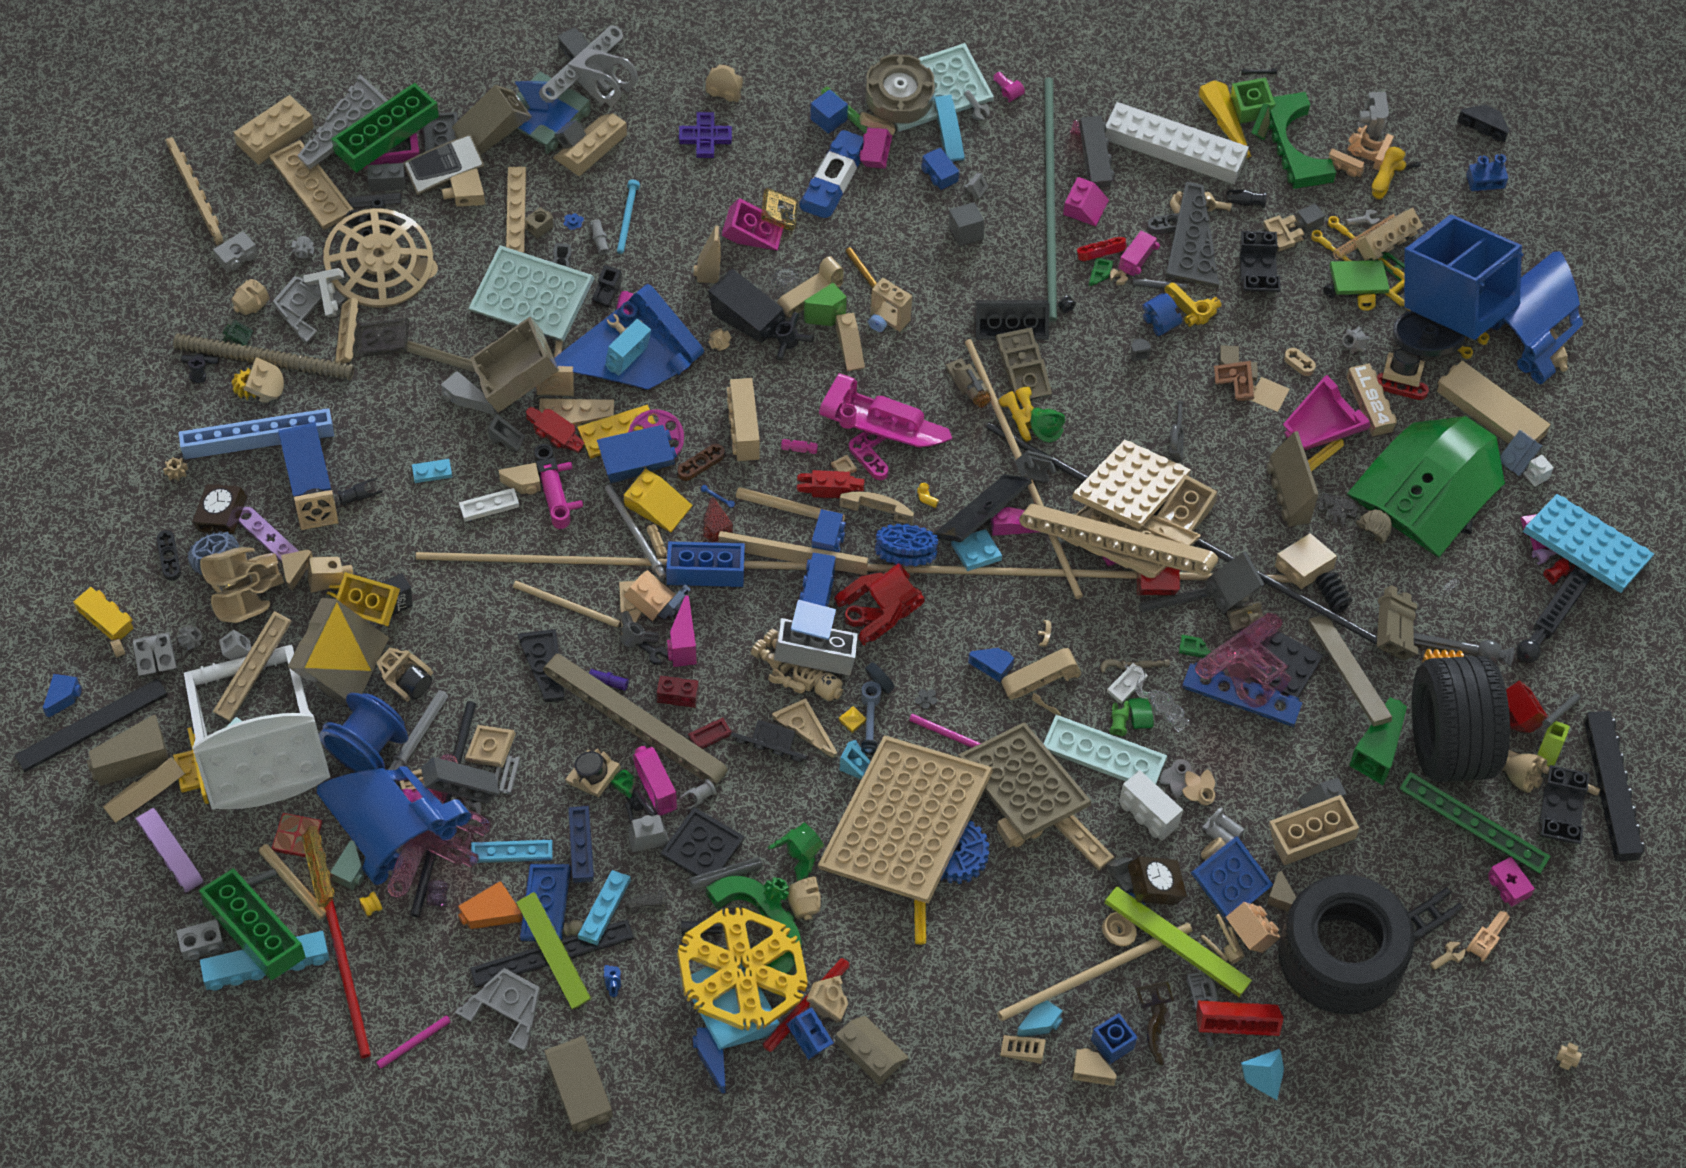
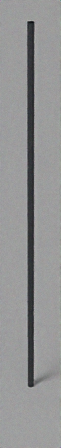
(1221, 554)

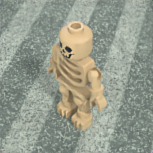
(825, 683)

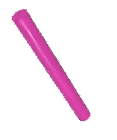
(943, 731)
(413, 1042)

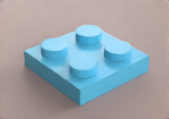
(977, 550)

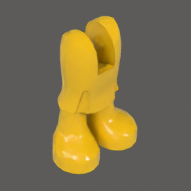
(1392, 162)
(1023, 416)

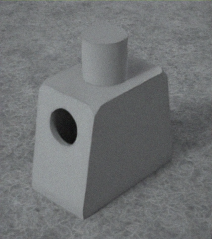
(647, 833)

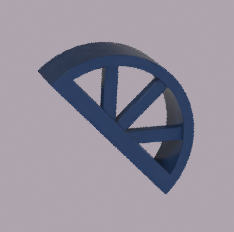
(581, 844)

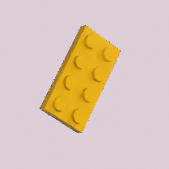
(609, 427)

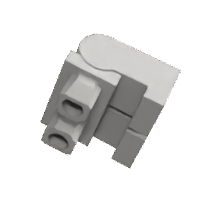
(1374, 114)
(157, 645)

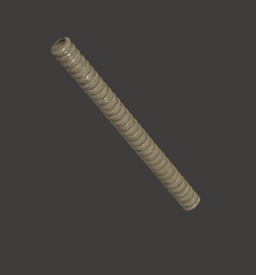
(275, 358)

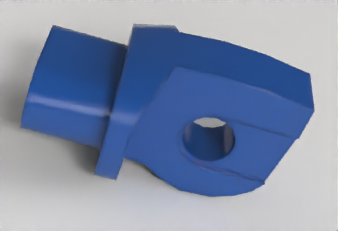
(612, 979)

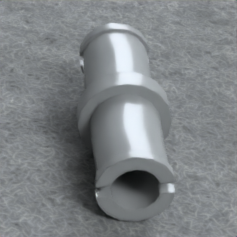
(599, 237)

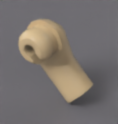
(1175, 202)

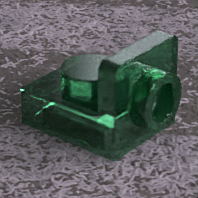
(237, 332)

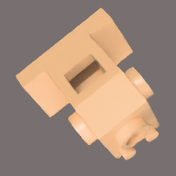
(1361, 139)

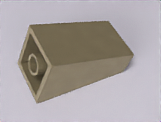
(492, 118)
(129, 753)
(578, 1084)

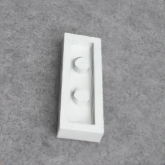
(489, 504)

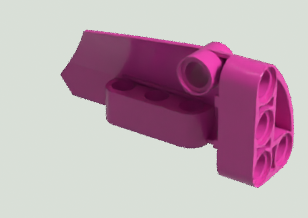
(864, 413)

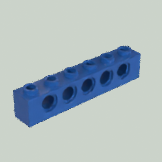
(1287, 716)

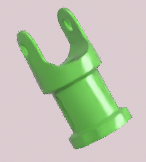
(1119, 719)

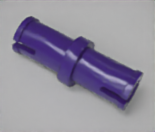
(610, 680)

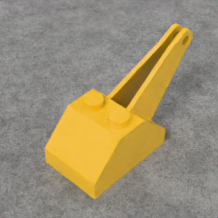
(367, 598)

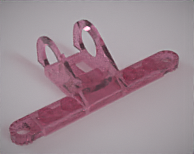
(1246, 658)
(413, 849)

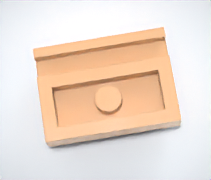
(1342, 161)

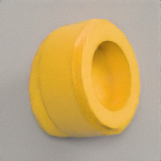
(1366, 298)

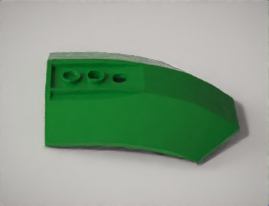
(1464, 474)

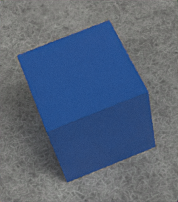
(829, 111)
(1114, 1038)

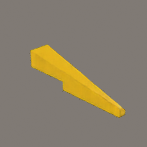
(1218, 100)

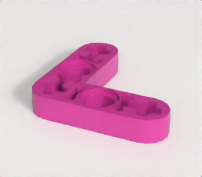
(866, 450)

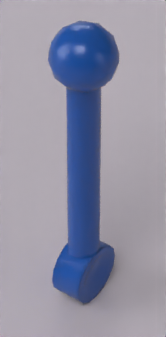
(730, 504)

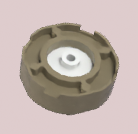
(899, 89)

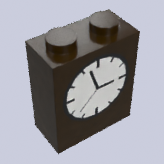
(219, 508)
(1157, 880)

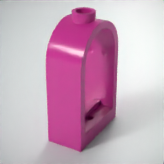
(655, 780)

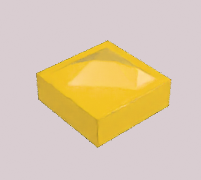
(852, 719)

